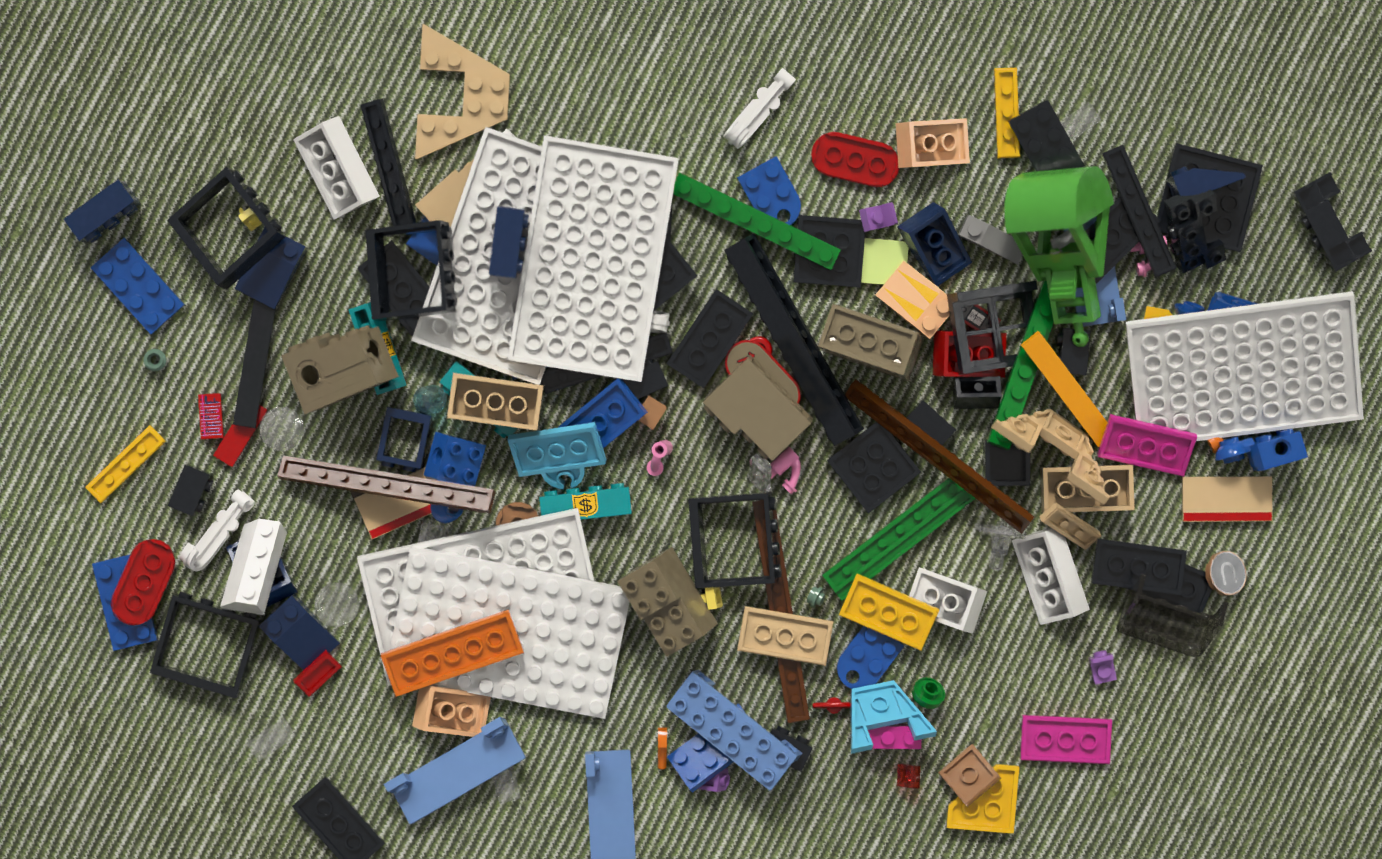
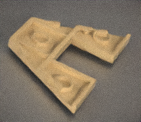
(483, 100)
(1064, 435)

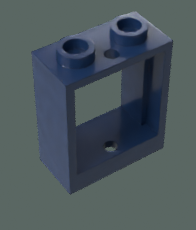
(410, 416)

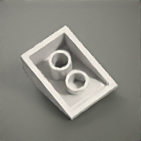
(957, 601)

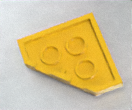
(992, 810)

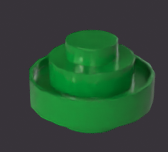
(928, 693)

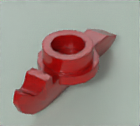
(833, 705)

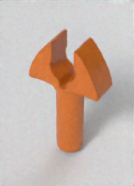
(662, 748)

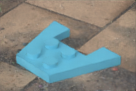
(880, 707)

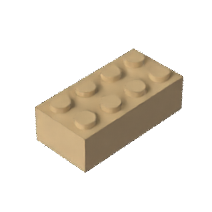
(495, 401)
(1117, 485)

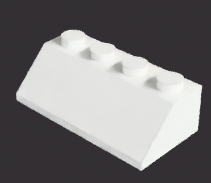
(340, 180)
(254, 566)
(1050, 576)

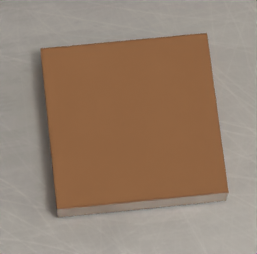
(969, 775)

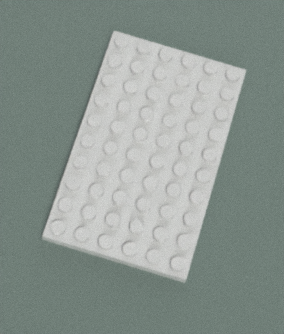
(592, 258)
(486, 304)
(1248, 367)
(540, 543)
(564, 624)

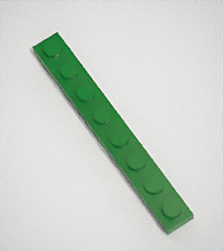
(756, 221)
(1023, 368)

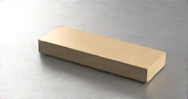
(1070, 526)

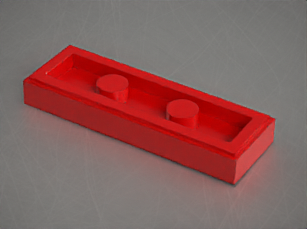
(236, 441)

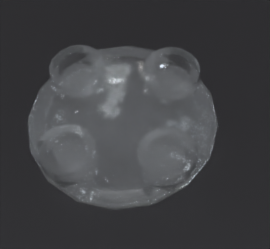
(281, 429)
(336, 604)

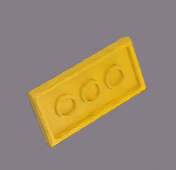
(889, 612)

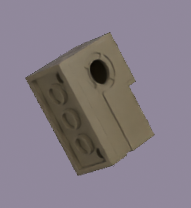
(870, 342)
(338, 367)
(758, 406)
(668, 601)

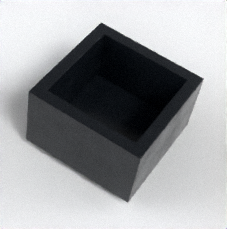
(1006, 466)

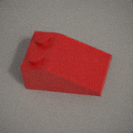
(979, 348)

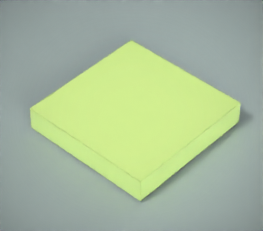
(882, 259)

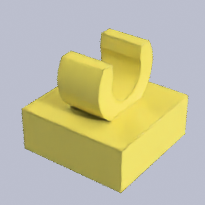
(249, 219)
(712, 597)

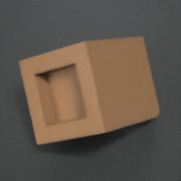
(655, 411)

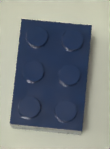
(102, 212)
(508, 242)

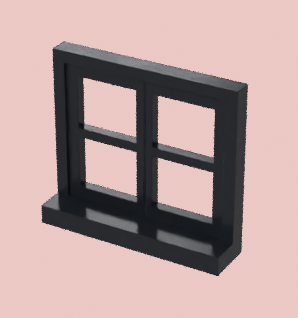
(990, 297)

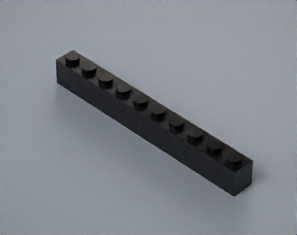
(793, 339)

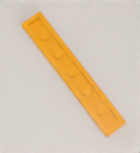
(1066, 386)

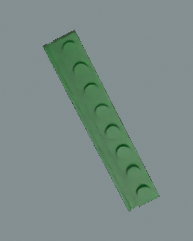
(898, 536)

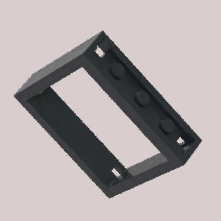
(253, 254)
(377, 270)
(698, 541)
(193, 679)

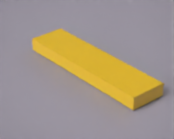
(1005, 109)
(125, 464)

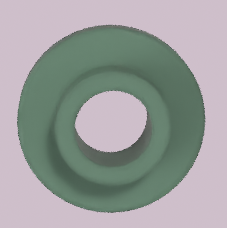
(148, 363)
(816, 597)

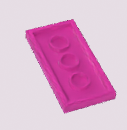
(1147, 445)
(1066, 739)

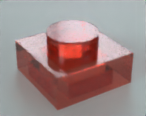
(908, 776)

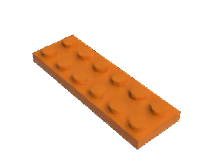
(452, 653)

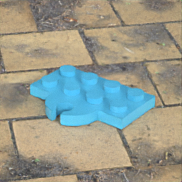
(558, 453)

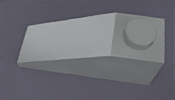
(990, 239)

